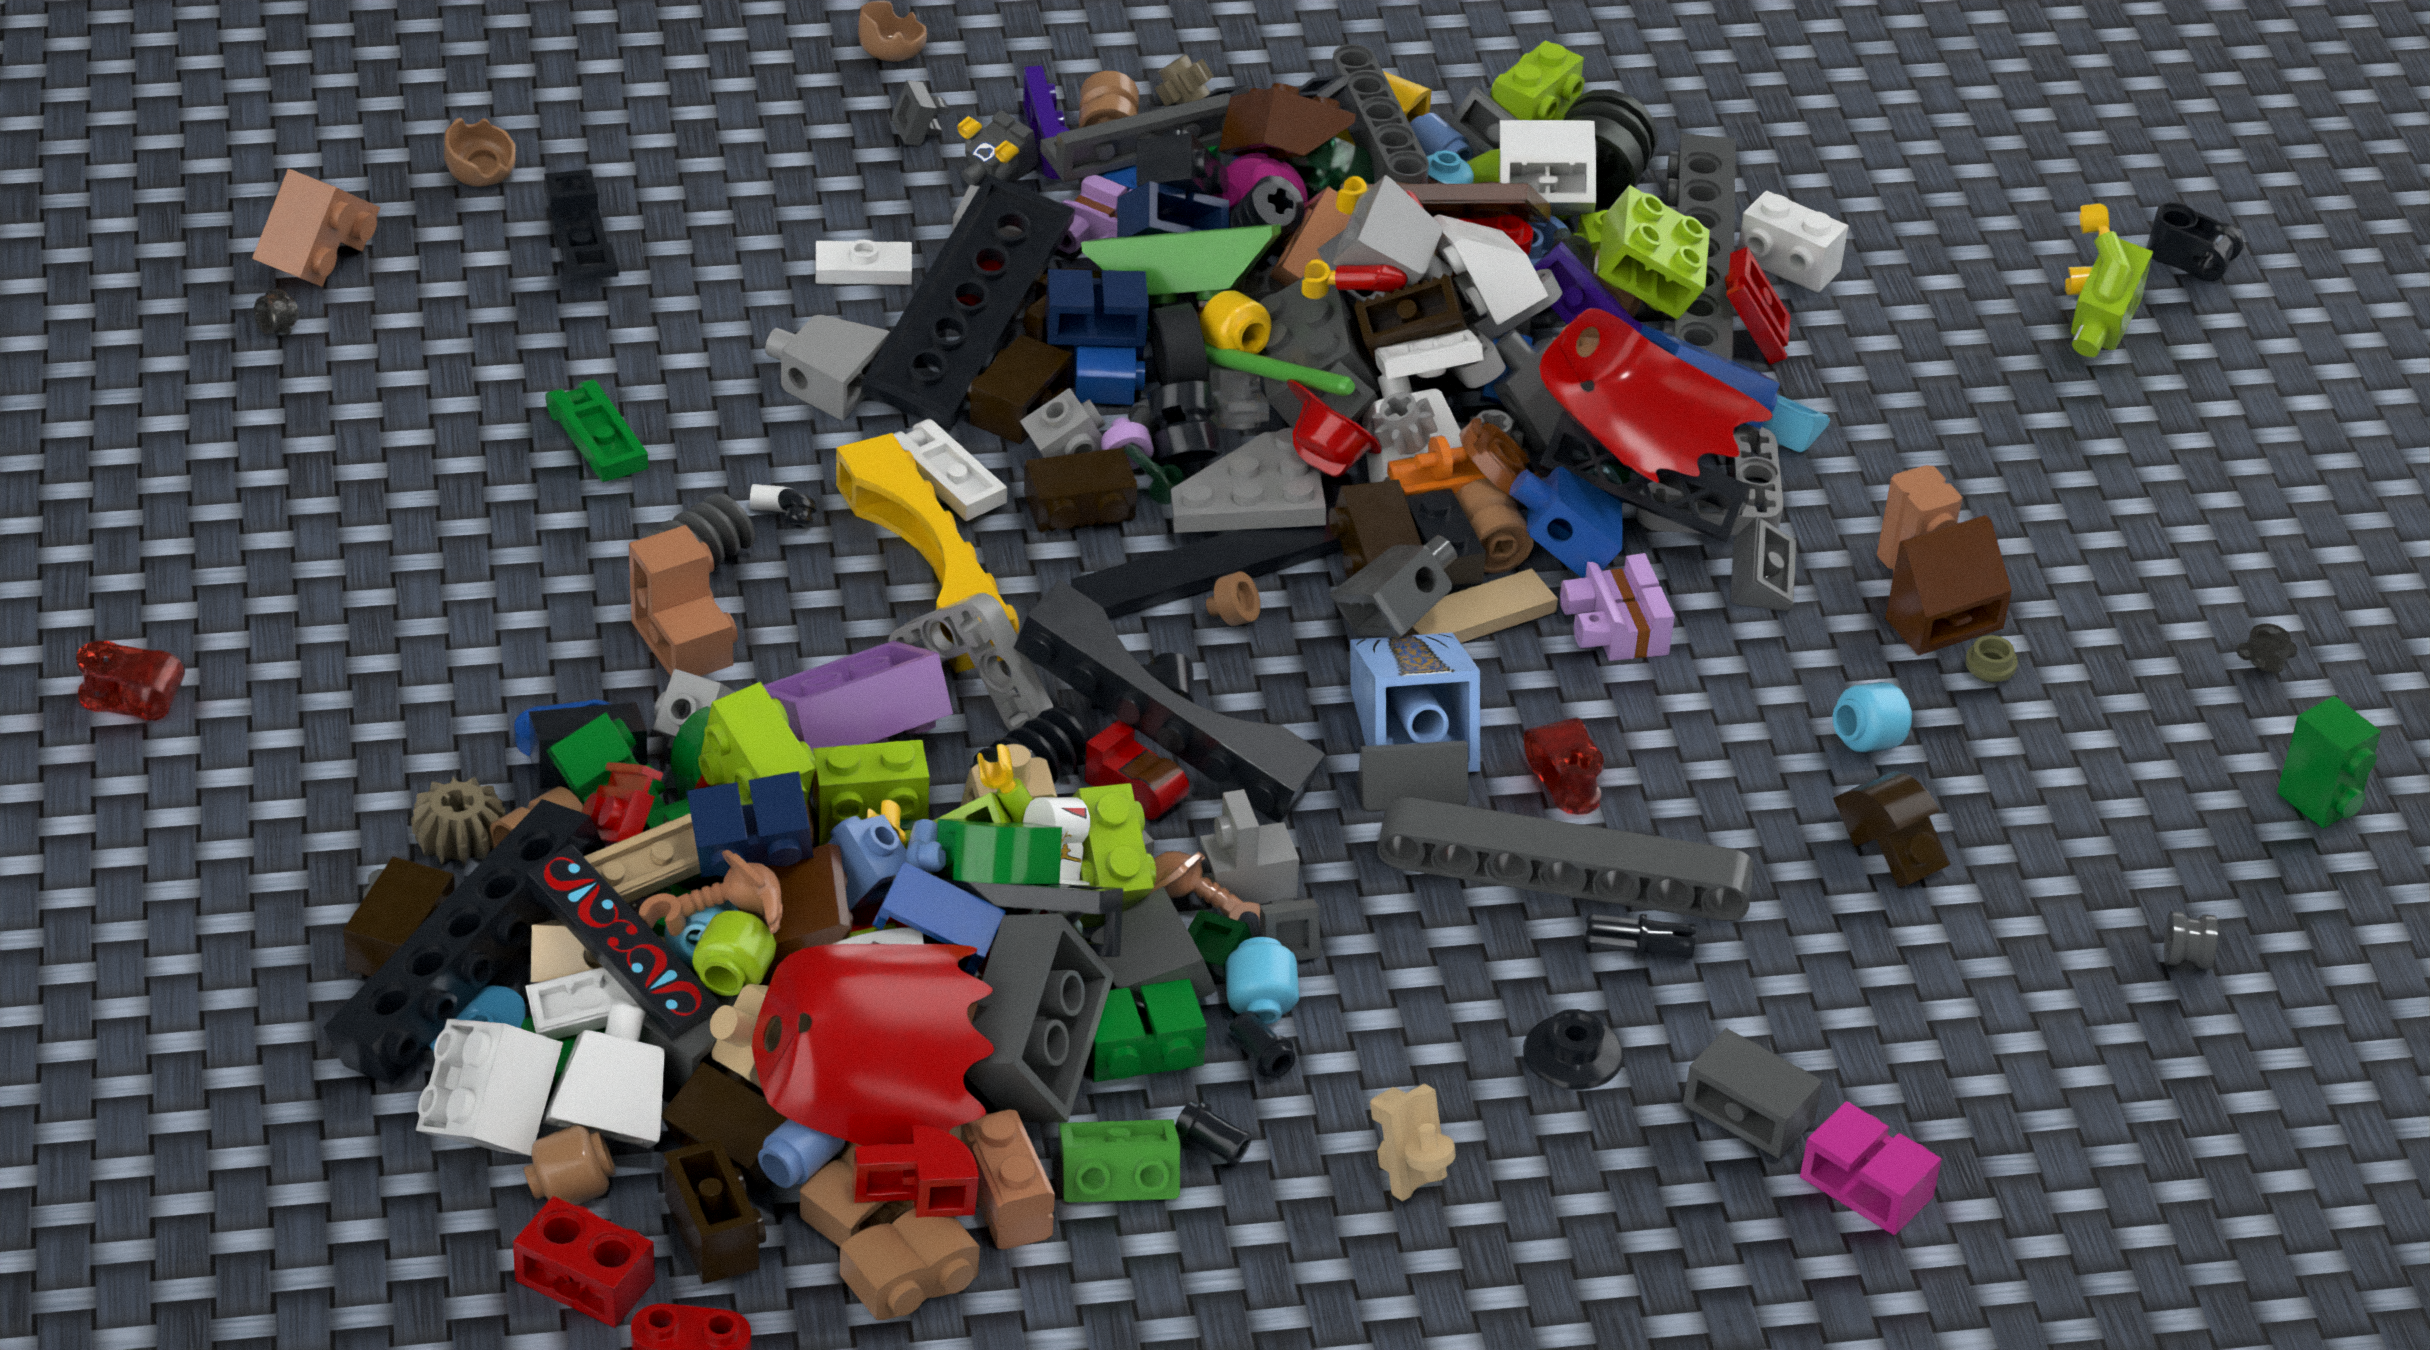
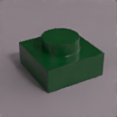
(1217, 938)

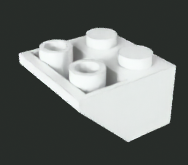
(1553, 159)
(1492, 269)
(488, 1085)

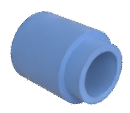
(1437, 135)
(796, 1153)

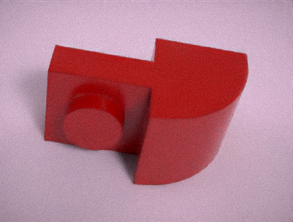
(931, 1171)

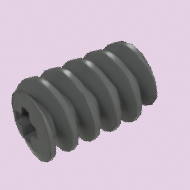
(716, 522)

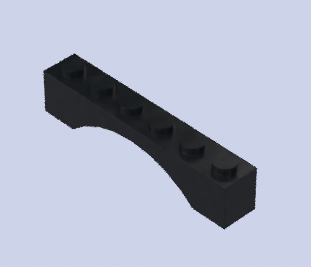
(1079, 646)

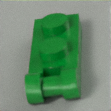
(598, 430)

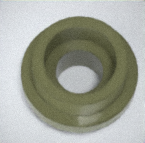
(1992, 659)

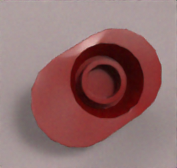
(1327, 437)

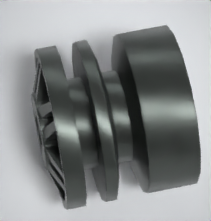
(1623, 140)

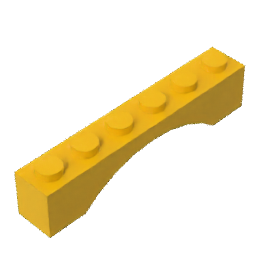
(887, 489)

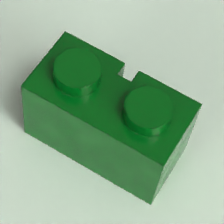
(585, 753)
(2329, 762)
(1162, 1041)

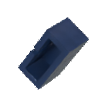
(1140, 210)
(1096, 309)
(765, 832)

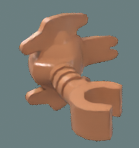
(1183, 875)
(745, 886)

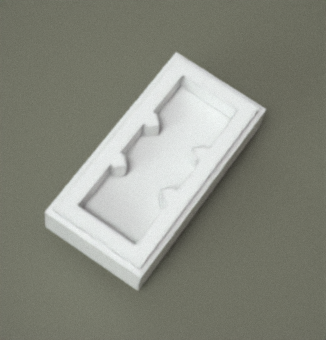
(863, 262)
(1428, 355)
(575, 1003)

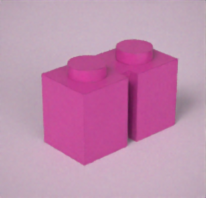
(1869, 1169)

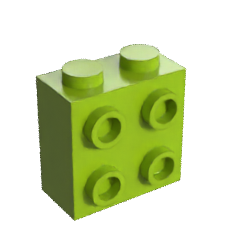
(1541, 83)
(1653, 252)
(752, 740)
(863, 776)
(1115, 846)

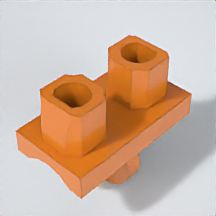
(1435, 470)

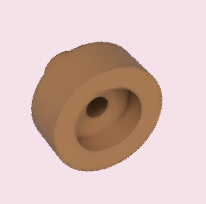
(1235, 599)

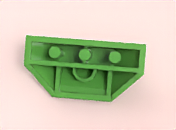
(1186, 261)

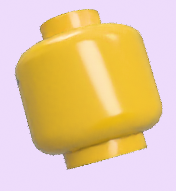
(1235, 322)

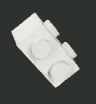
(1793, 241)

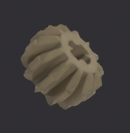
(456, 819)

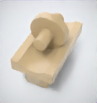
(1413, 1142)

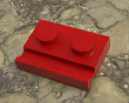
(1758, 305)
(623, 804)

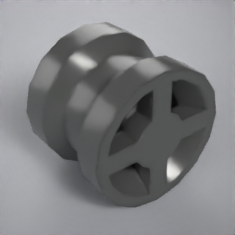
(2190, 940)

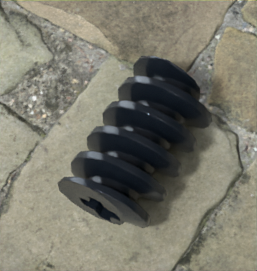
(1268, 203)
(1052, 736)

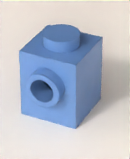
(869, 857)

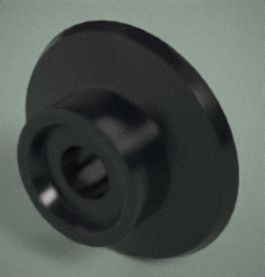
(1573, 1050)

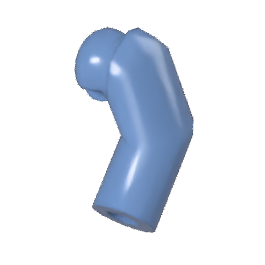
(923, 849)

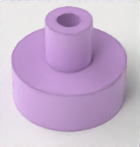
(1124, 432)

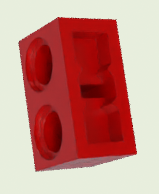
(584, 1261)

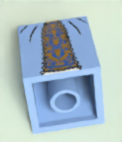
(1416, 691)

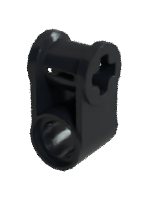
(2189, 241)

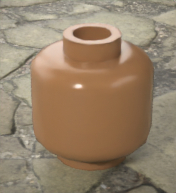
(570, 1165)

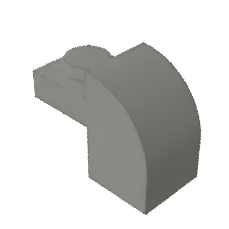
(1249, 858)

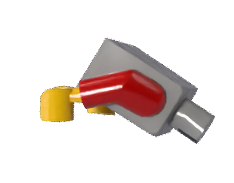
(1383, 245)

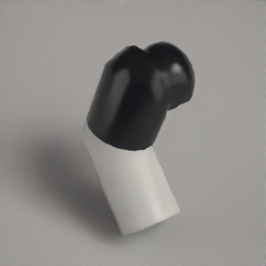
(784, 499)

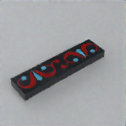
(621, 941)

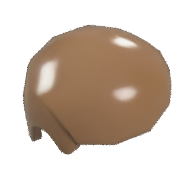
(888, 35)
(478, 153)

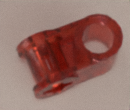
(131, 682)
(1566, 764)

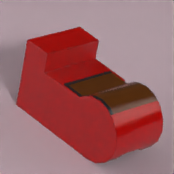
(1118, 759)

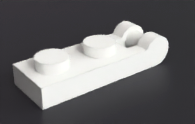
(952, 471)

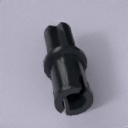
(1640, 935)

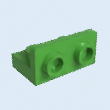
(1119, 1160)

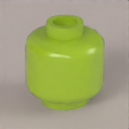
(733, 952)

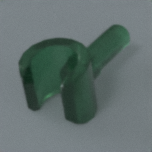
(1163, 477)

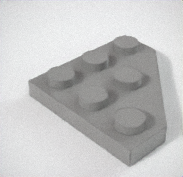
(1252, 489)

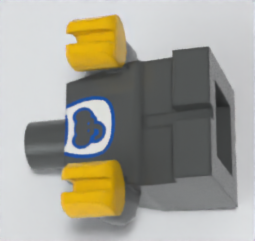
(1000, 149)

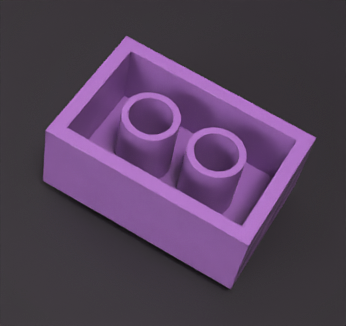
(865, 696)

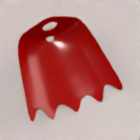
(1644, 399)
(881, 1041)

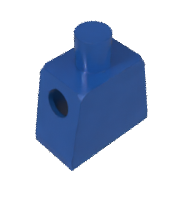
(1571, 518)

